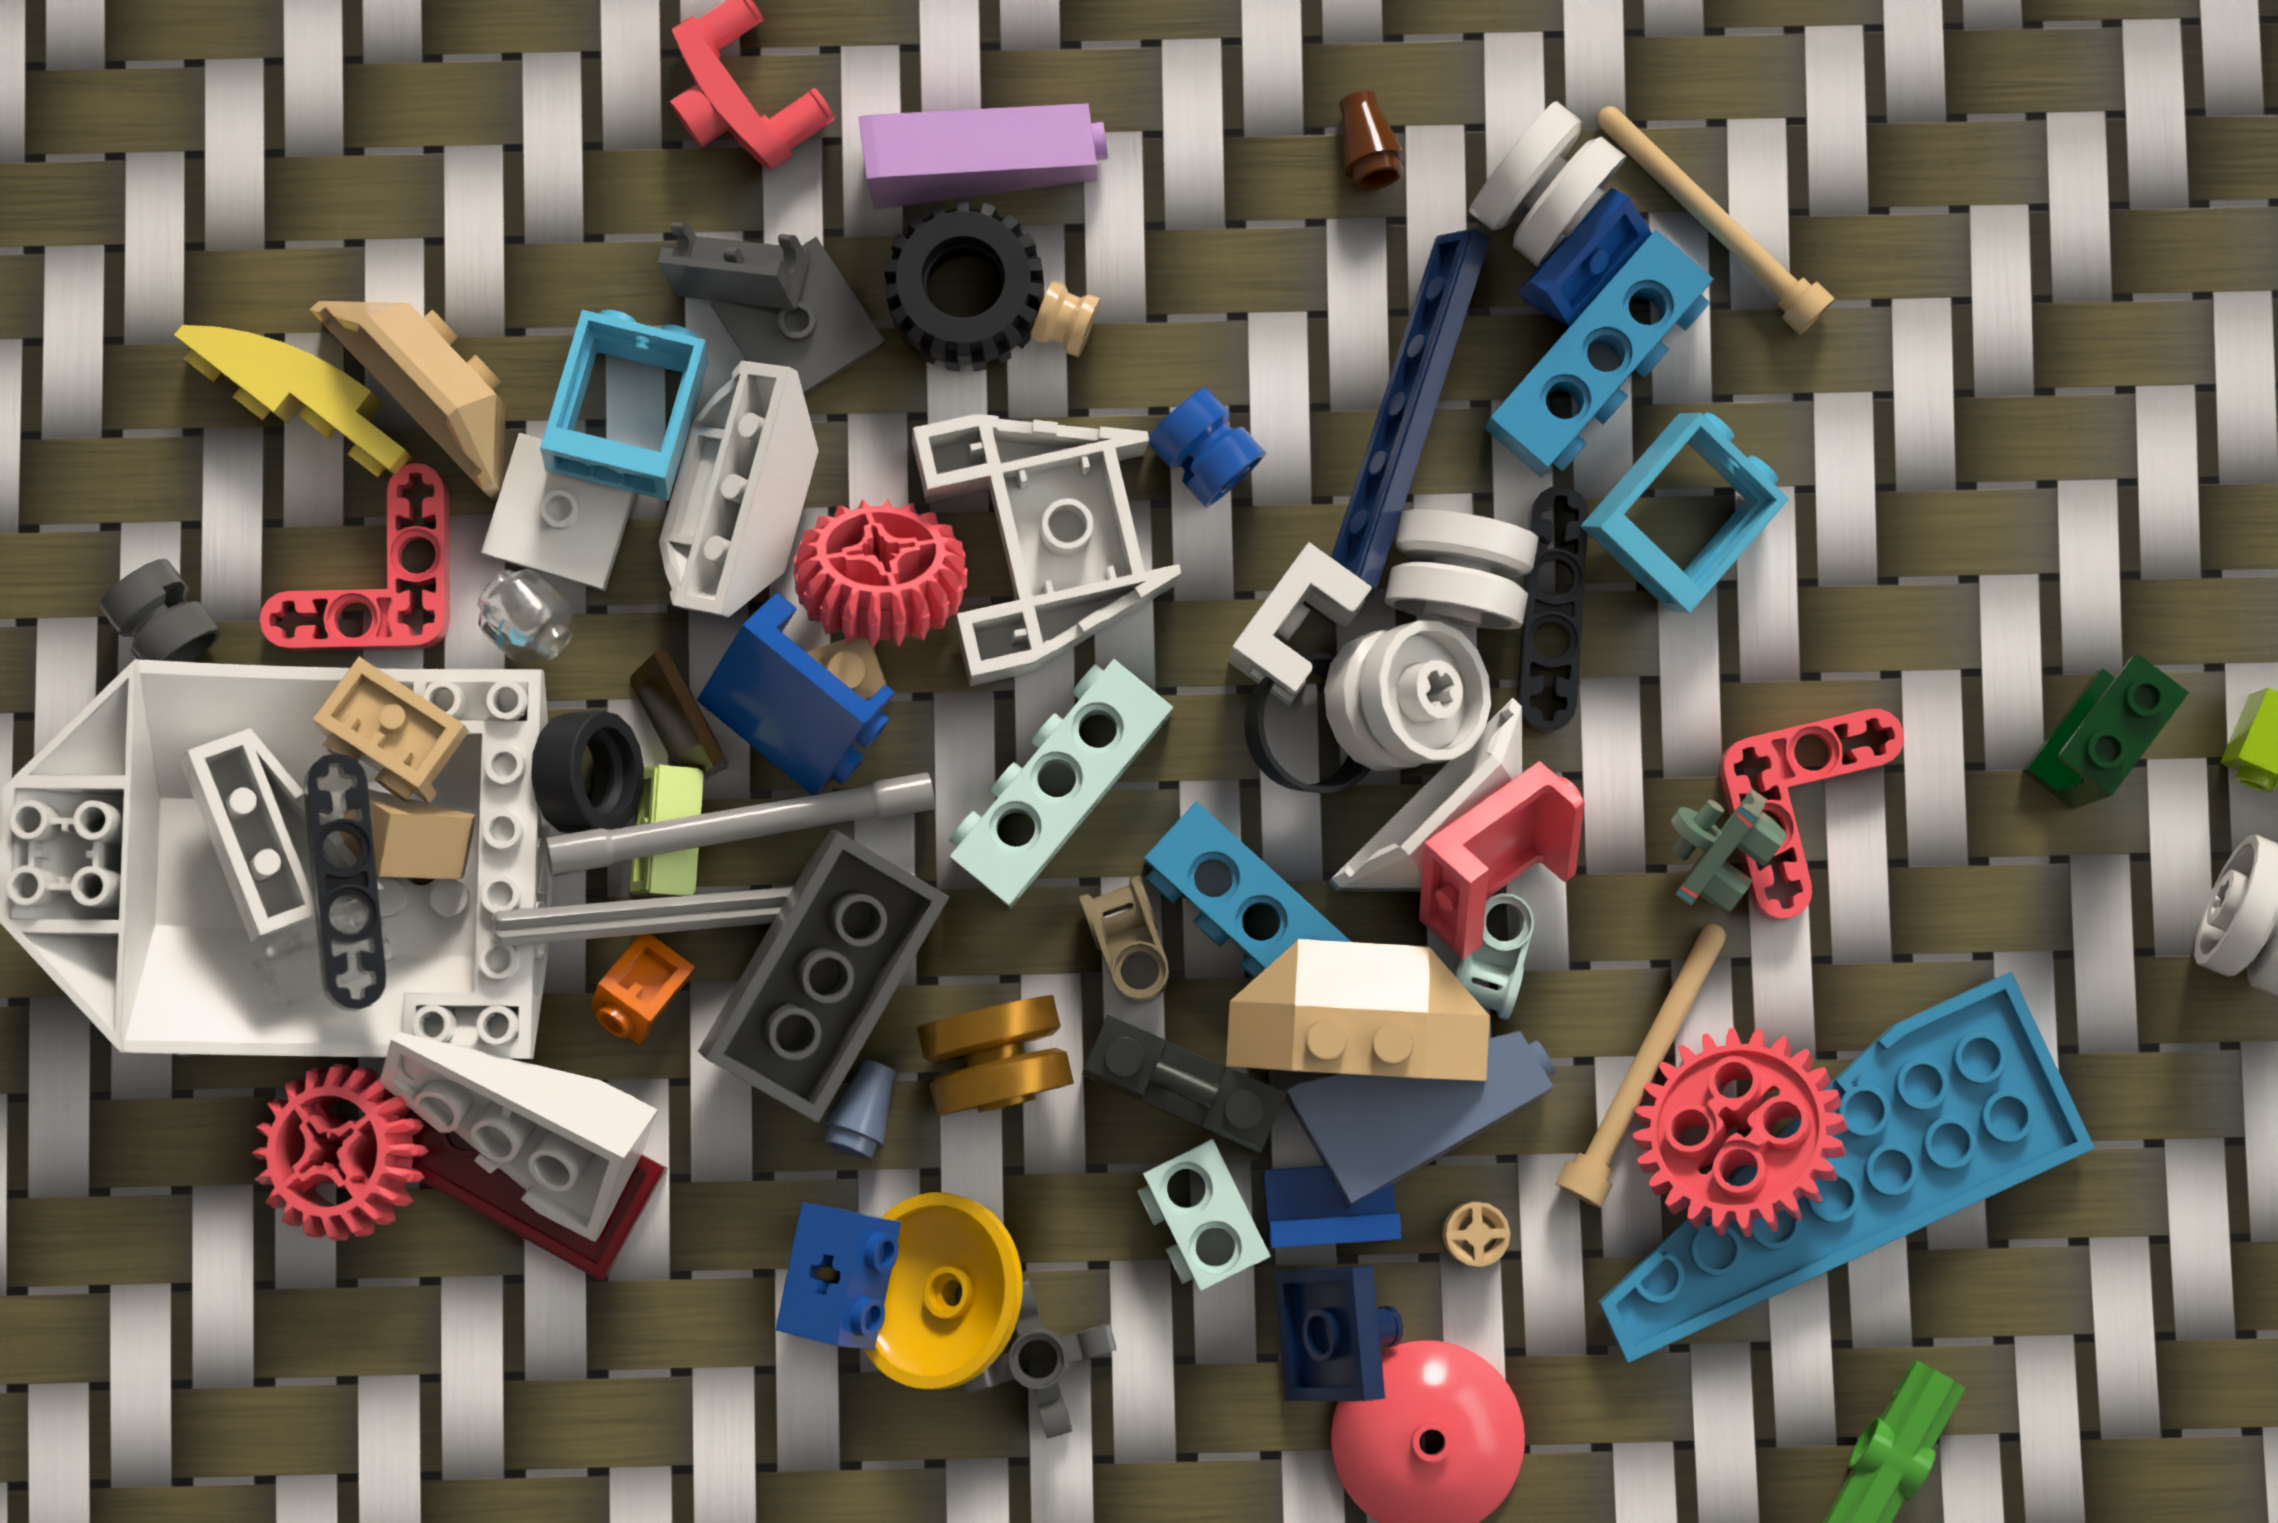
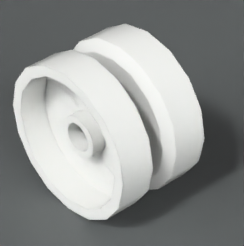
(1546, 183)
(1461, 569)
(1407, 696)
(2242, 917)

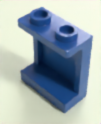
(792, 703)

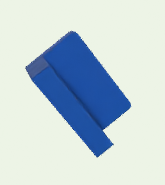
(1587, 259)
(1309, 1210)

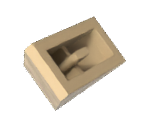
(415, 838)

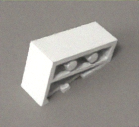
(260, 832)

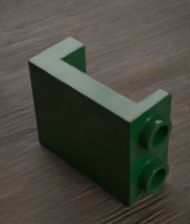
(2105, 732)

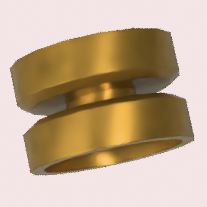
(995, 1056)

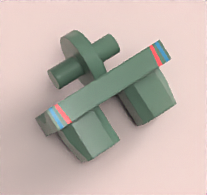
(1745, 829)

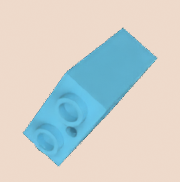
(611, 461)
(1641, 557)

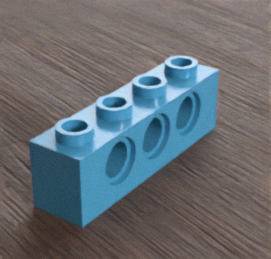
(1653, 273)
(1203, 839)

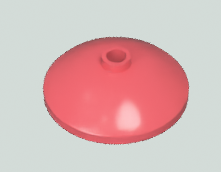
(1427, 1389)

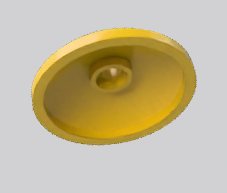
(925, 1333)

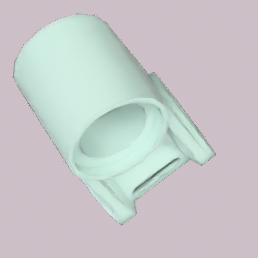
(1498, 960)

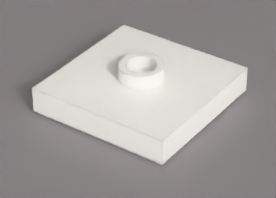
(556, 520)

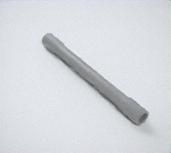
(604, 847)

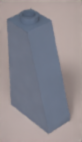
(1389, 1126)

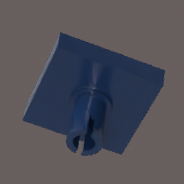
(1333, 1333)

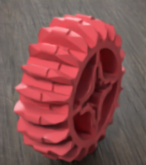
(880, 573)
(307, 1146)

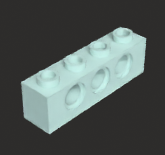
(1137, 718)

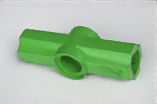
(1896, 1448)

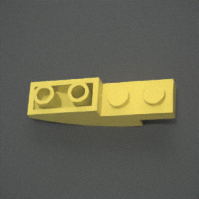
(284, 378)

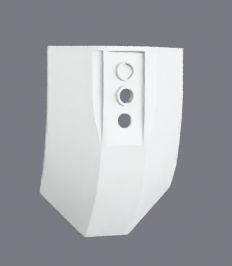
(137, 923)

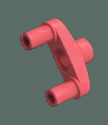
(720, 106)

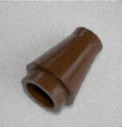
(1370, 146)

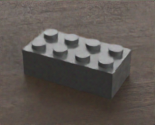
(823, 974)

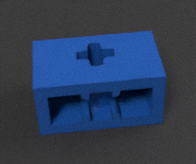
(838, 1276)

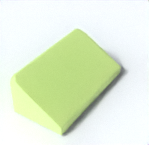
(667, 795)

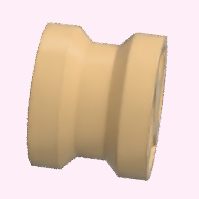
(1065, 318)
(1487, 1243)

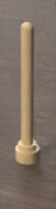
(1798, 299)
(1589, 1172)

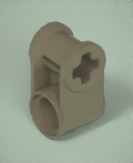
(1127, 936)

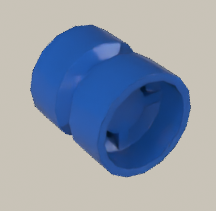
(1206, 447)

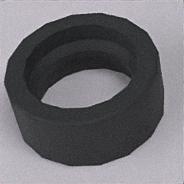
(558, 771)

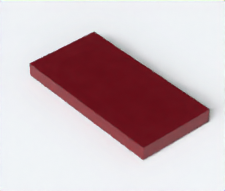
(453, 1171)

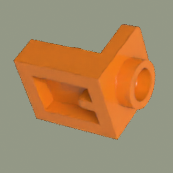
(639, 988)

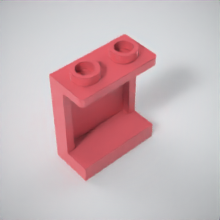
(1491, 845)

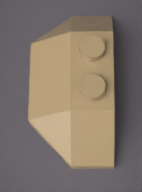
(428, 379)
(1359, 1014)

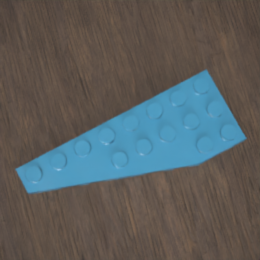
(1934, 1124)

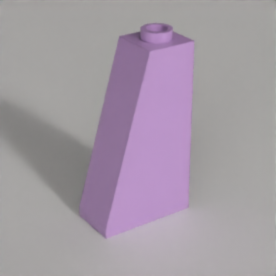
(978, 152)

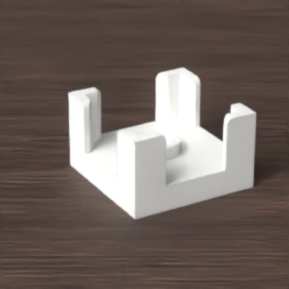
(1311, 579)

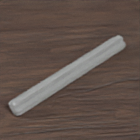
(637, 916)

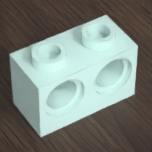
(1218, 1208)

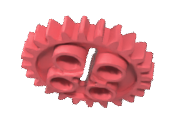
(1784, 1165)

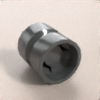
(156, 613)

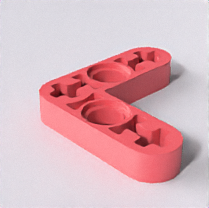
(388, 604)
(1783, 773)

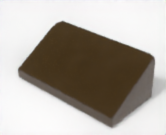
(677, 715)

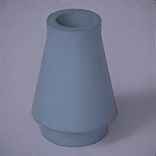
(862, 1111)

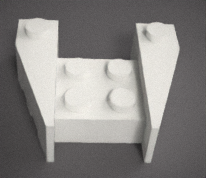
(1060, 530)

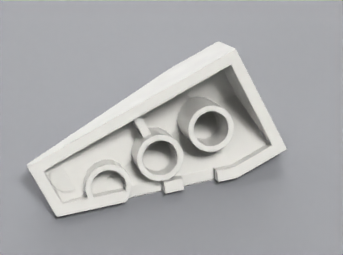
(545, 1128)

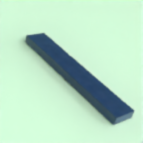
(1409, 403)

